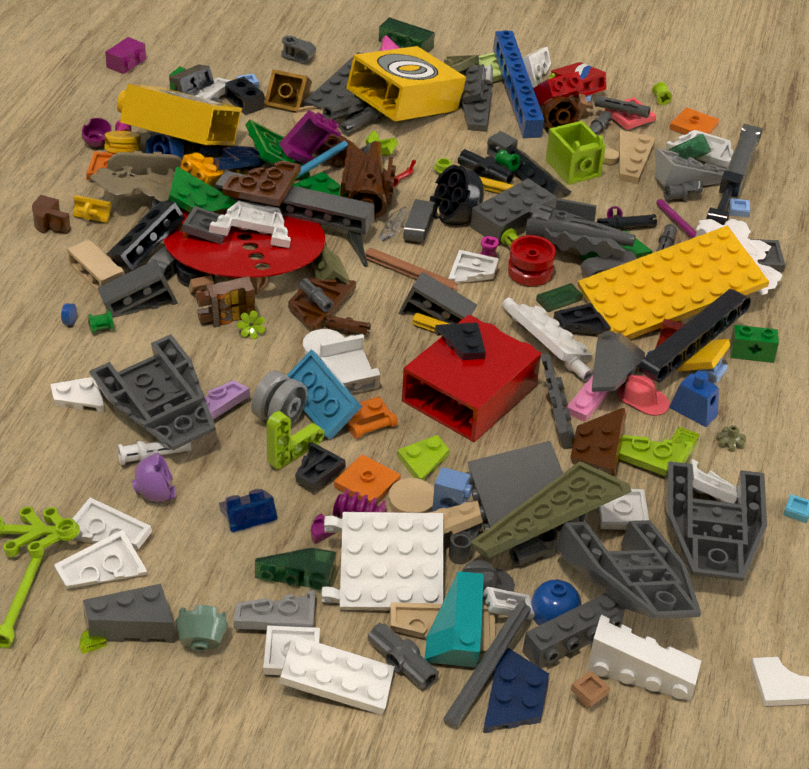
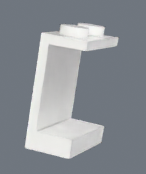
(350, 363)

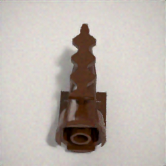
(367, 178)

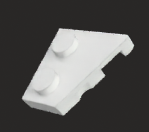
(473, 267)
(77, 394)

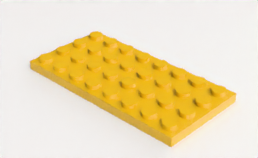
(672, 282)

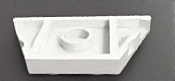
(720, 148)

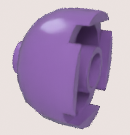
(153, 479)

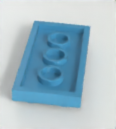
(328, 399)

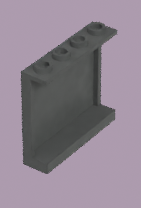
(511, 478)

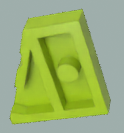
(423, 456)

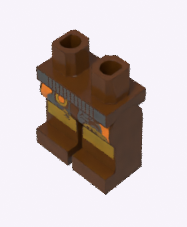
(226, 301)

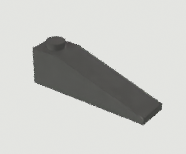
(614, 360)

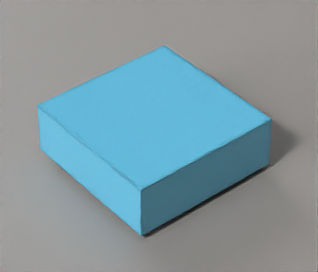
(797, 508)

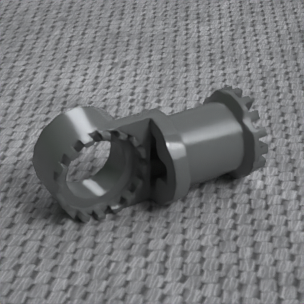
(682, 190)

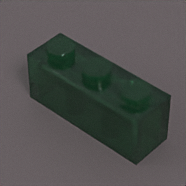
(407, 35)

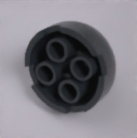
(457, 193)

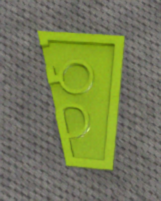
(653, 454)

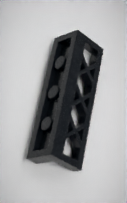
(532, 170)

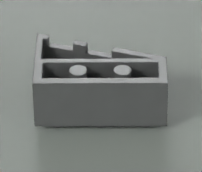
(137, 290)

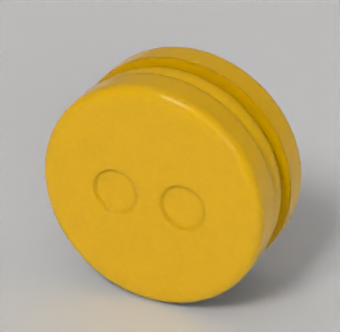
(122, 141)

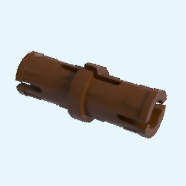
(348, 325)

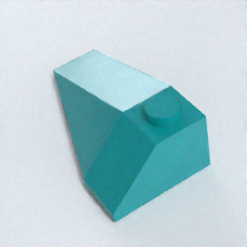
(458, 625)

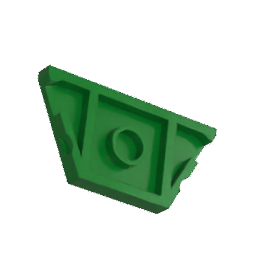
(190, 192)

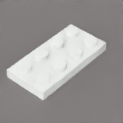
(337, 675)

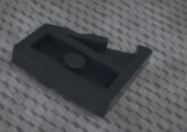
(318, 467)

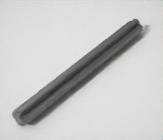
(487, 665)

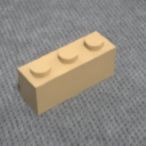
(93, 264)

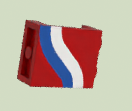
(592, 78)

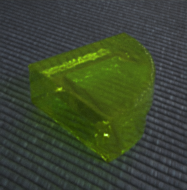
(91, 643)

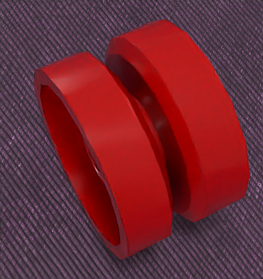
(531, 260)

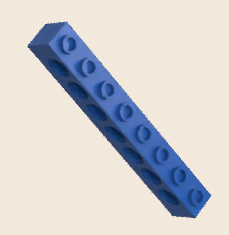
(518, 84)

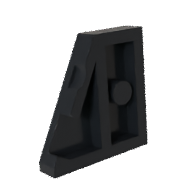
(582, 320)
(463, 339)

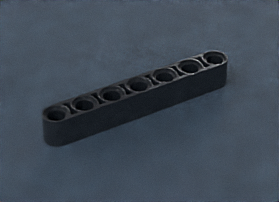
(694, 335)

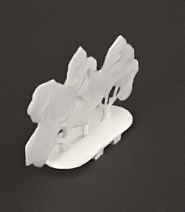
(754, 247)

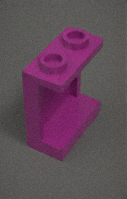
(308, 136)

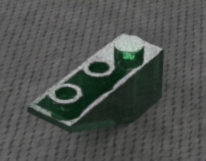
(302, 567)

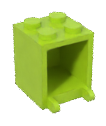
(575, 152)

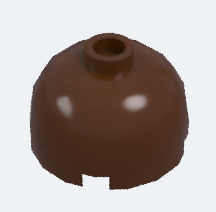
(560, 112)

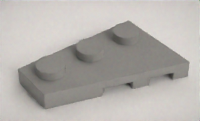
(286, 612)

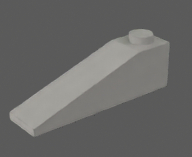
(676, 170)

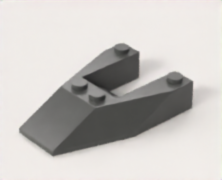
(716, 535)
(642, 578)

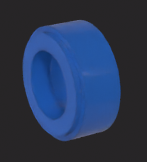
(68, 314)

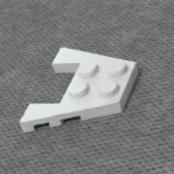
(254, 217)

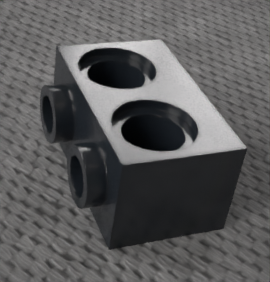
(244, 95)

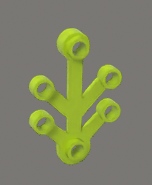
(64, 530)

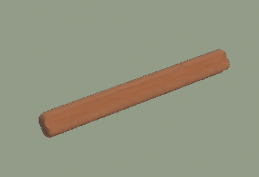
(405, 267)

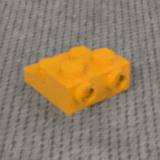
(201, 168)

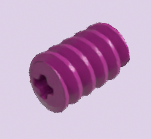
(345, 503)

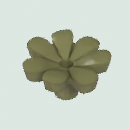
(732, 437)

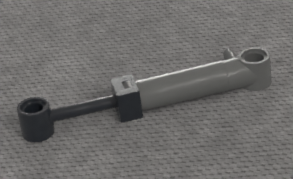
(736, 170)

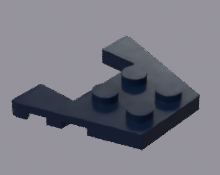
(232, 157)

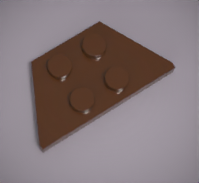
(310, 312)
(600, 441)

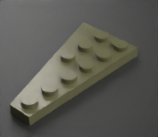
(565, 498)

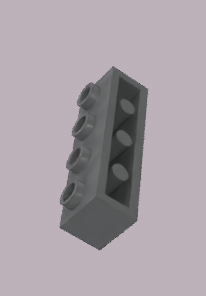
(569, 631)

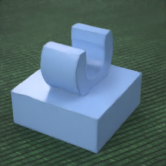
(716, 373)

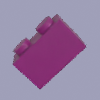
(125, 55)

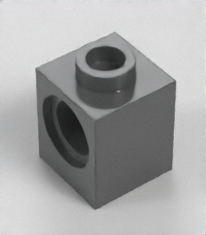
(499, 142)

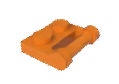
(371, 417)

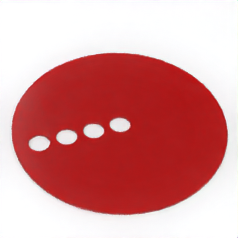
(232, 260)

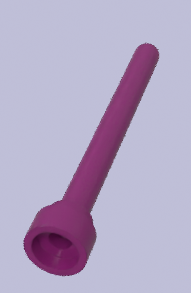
(676, 218)

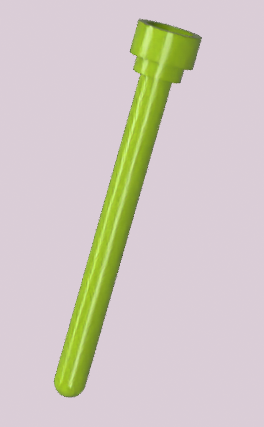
(6, 629)

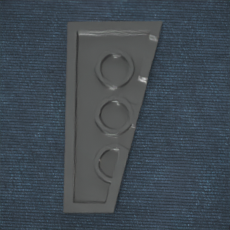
(477, 112)
(558, 401)

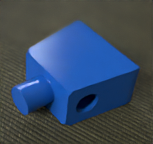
(697, 399)

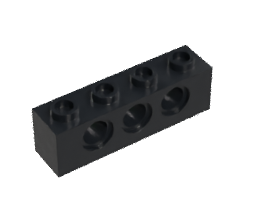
(146, 235)

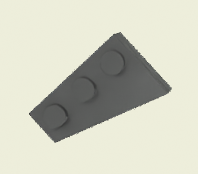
(436, 301)
(130, 614)

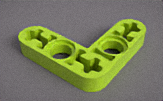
(283, 447)

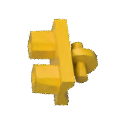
(91, 209)

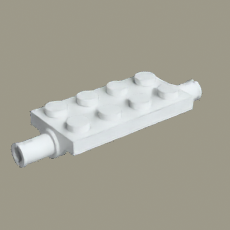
(552, 336)

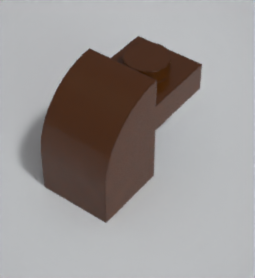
(48, 215)

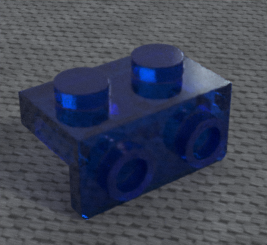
(248, 510)

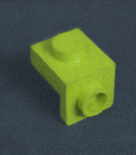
(388, 145)

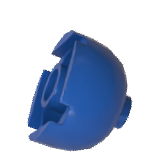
(165, 144)
(553, 599)

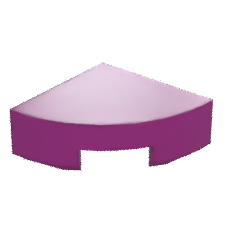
(318, 530)

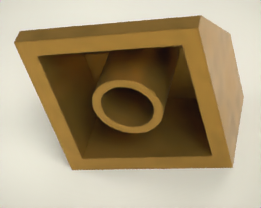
(287, 90)

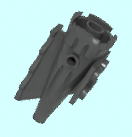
(575, 226)

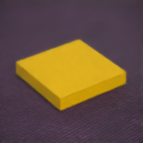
(707, 357)

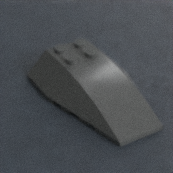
(160, 394)

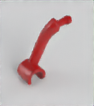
(408, 172)

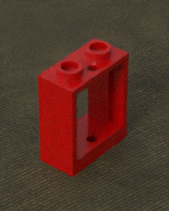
(557, 87)

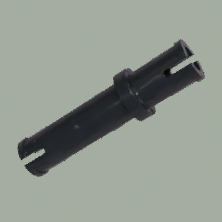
(629, 221)

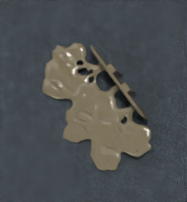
(139, 170)

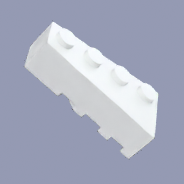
(642, 661)

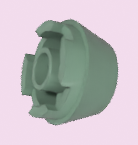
(201, 627)

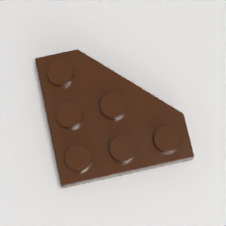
(263, 184)

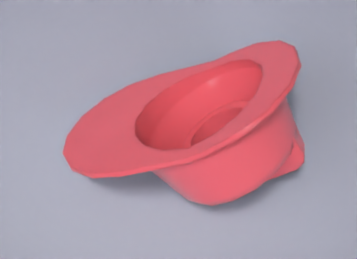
(642, 395)

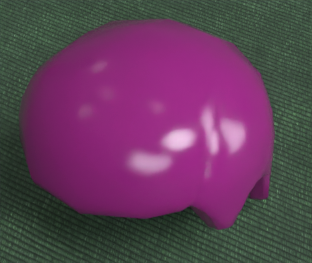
(95, 131)

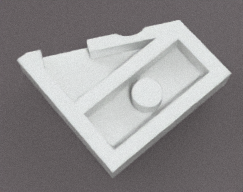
(713, 485)

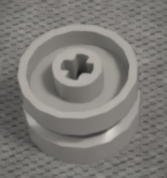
(279, 393)

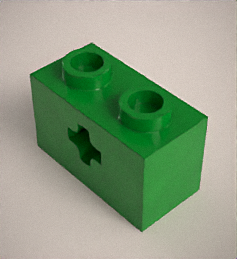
(754, 343)

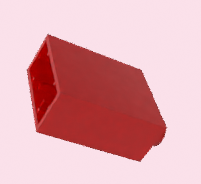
(475, 392)

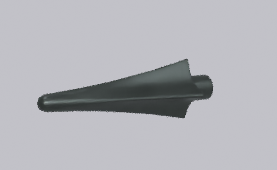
(356, 242)

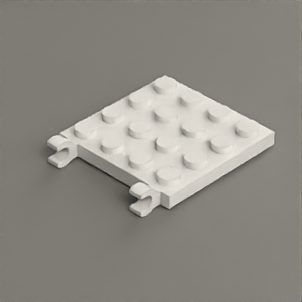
(387, 560)

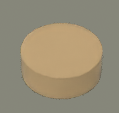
(611, 156)

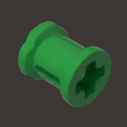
(510, 161)
(100, 322)

